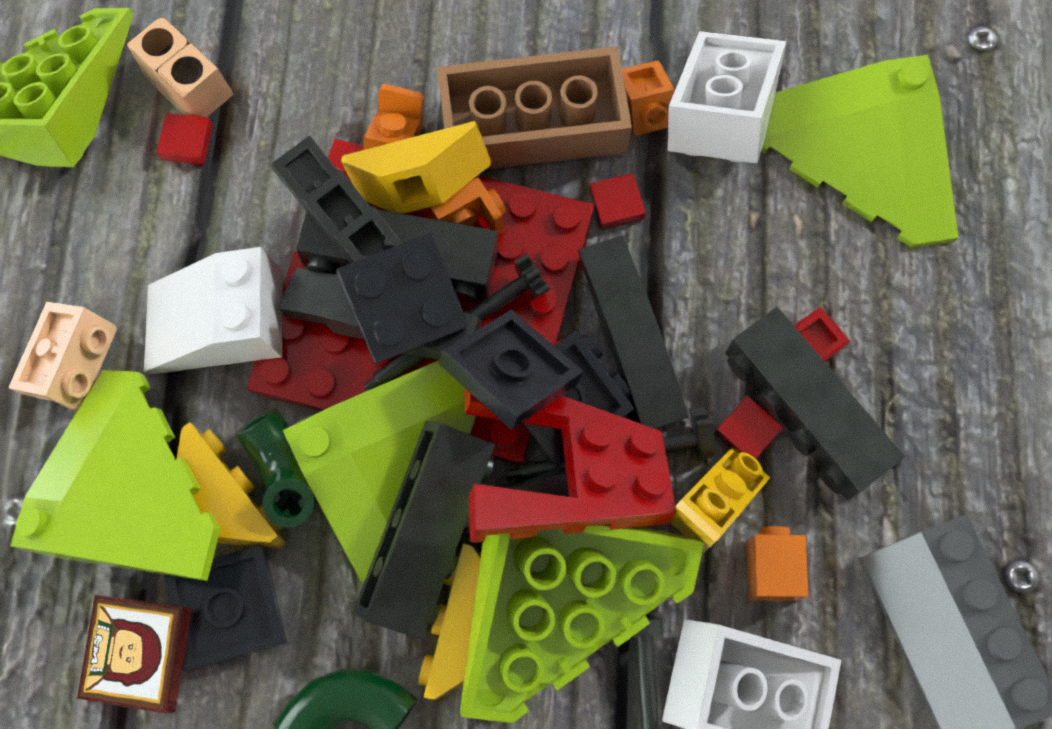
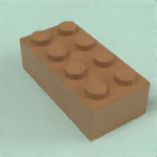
(541, 105)

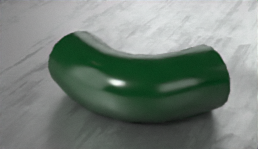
(287, 495)
(347, 697)

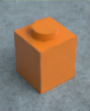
(776, 565)

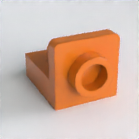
(648, 96)
(397, 116)
(470, 204)

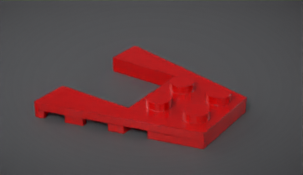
(612, 470)

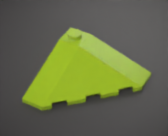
(60, 88)
(875, 141)
(362, 448)
(117, 490)
(558, 601)

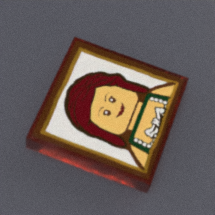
(134, 653)

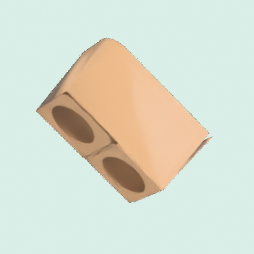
(191, 99)

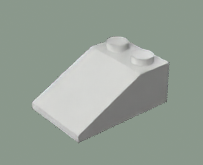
(725, 97)
(215, 313)
(747, 682)

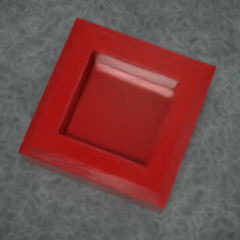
(184, 138)
(617, 201)
(822, 334)
(748, 428)

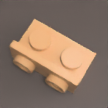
(63, 355)

